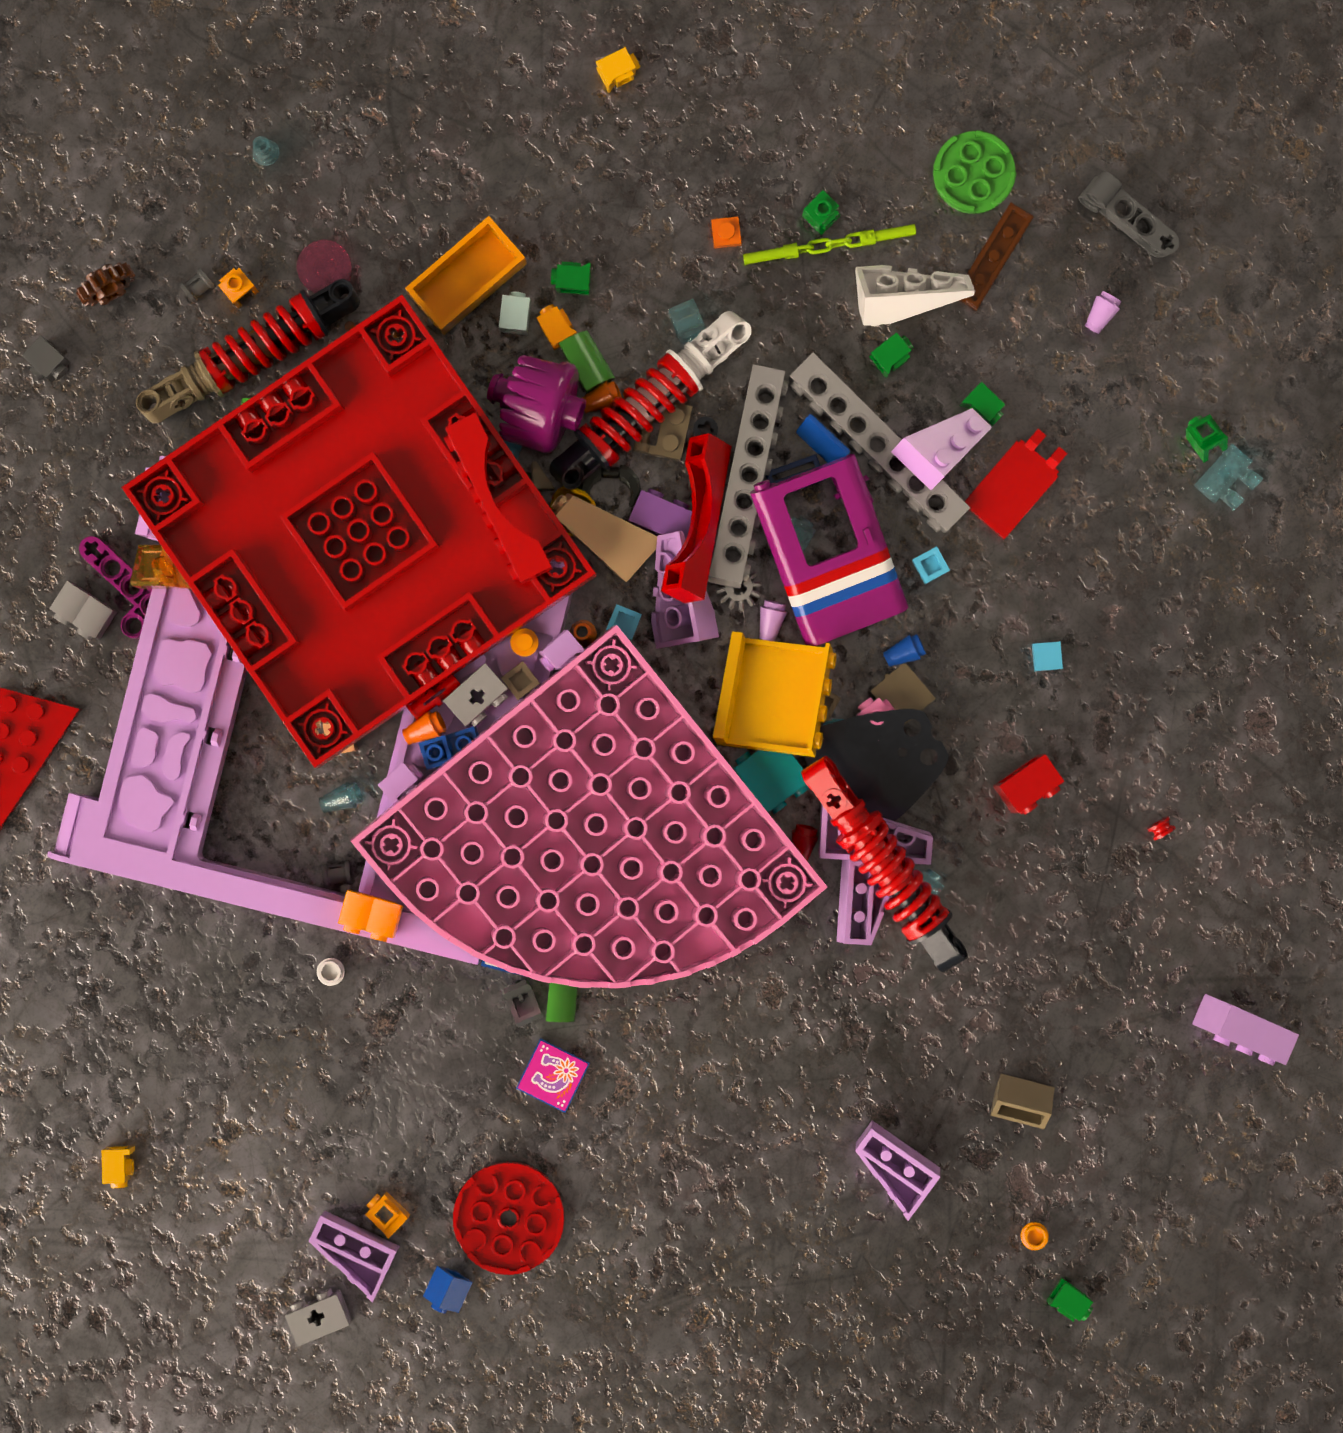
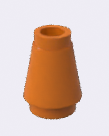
(601, 396)
(591, 634)
(425, 728)

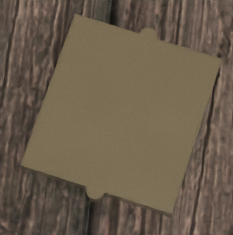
(903, 690)

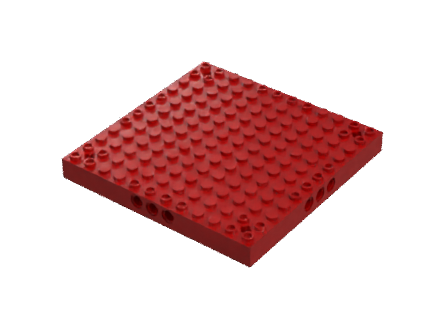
(347, 539)

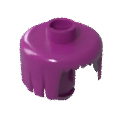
(538, 403)

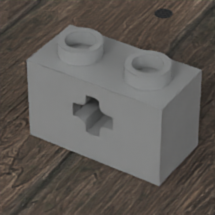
(460, 699)
(306, 1328)

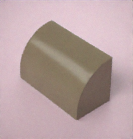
(1022, 1101)

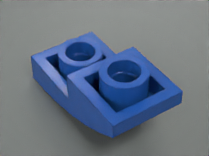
(442, 748)

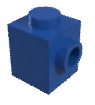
(447, 1290)

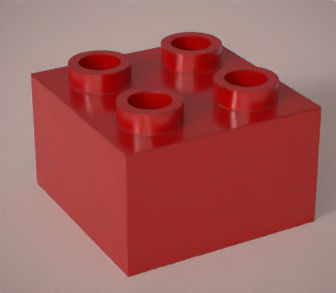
(1028, 784)

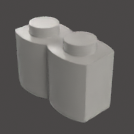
(82, 610)

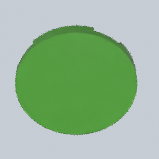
(974, 172)

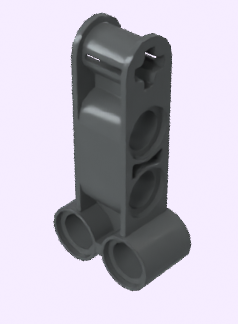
(1104, 194)

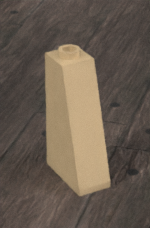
(608, 537)

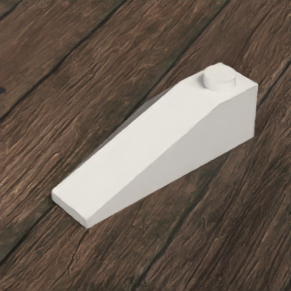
(894, 295)

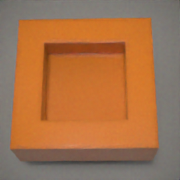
(726, 232)

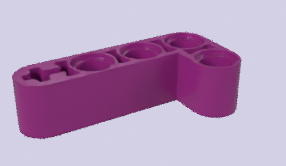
(120, 581)

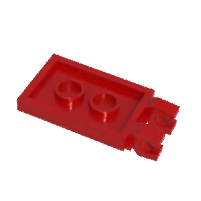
(1014, 485)

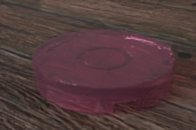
(323, 264)

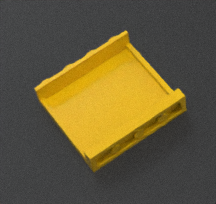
(774, 696)

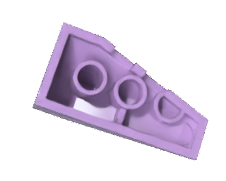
(677, 621)

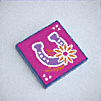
(553, 1075)

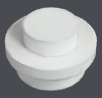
(330, 971)

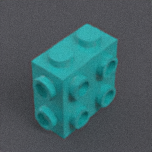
(771, 777)

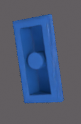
(821, 439)

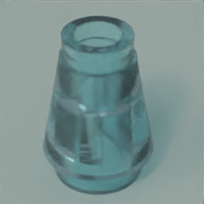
(266, 156)
(341, 798)

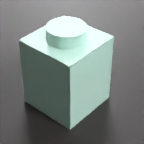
(515, 313)

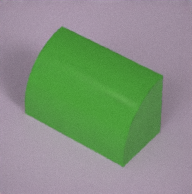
(586, 356)
(561, 1003)

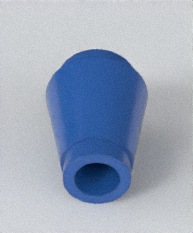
(905, 651)

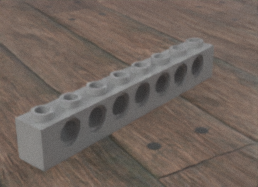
(816, 370)
(761, 381)

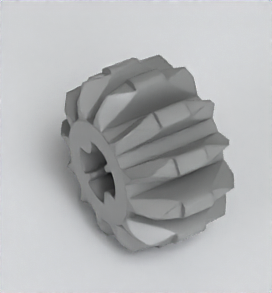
(729, 591)

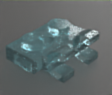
(1224, 473)

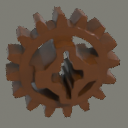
(105, 284)

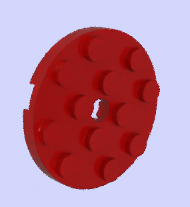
(501, 1246)

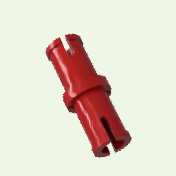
(418, 708)

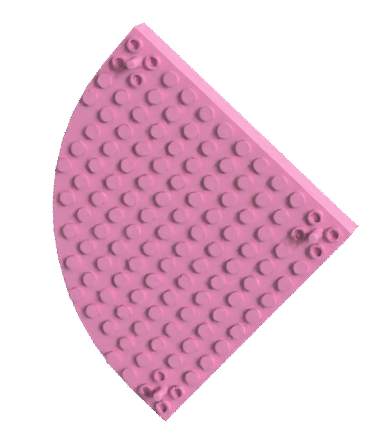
(592, 837)

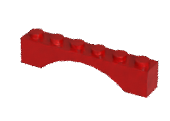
(472, 446)
(707, 469)

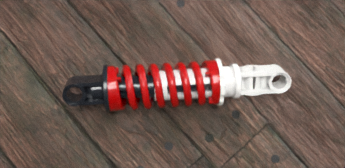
(648, 400)

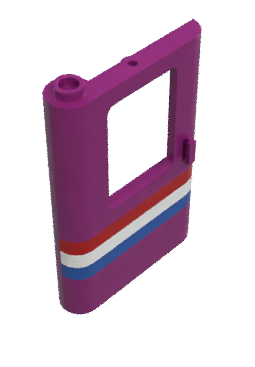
(845, 589)

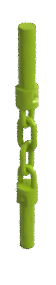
(866, 237)

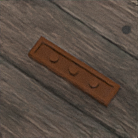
(996, 252)

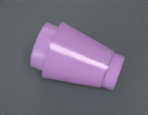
(1102, 311)
(771, 619)

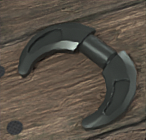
(626, 475)

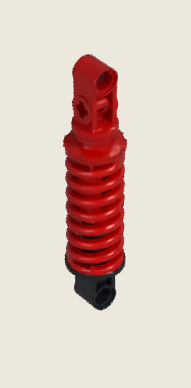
(887, 864)

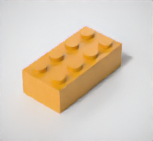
(466, 275)

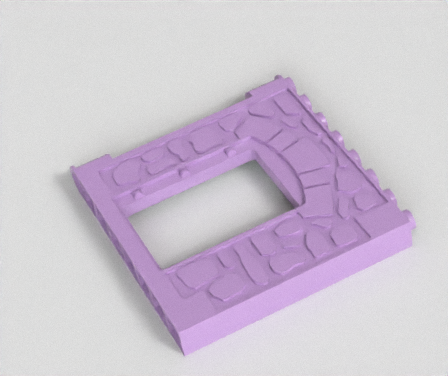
(166, 769)

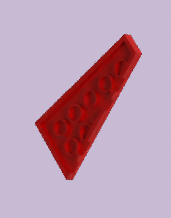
(27, 737)

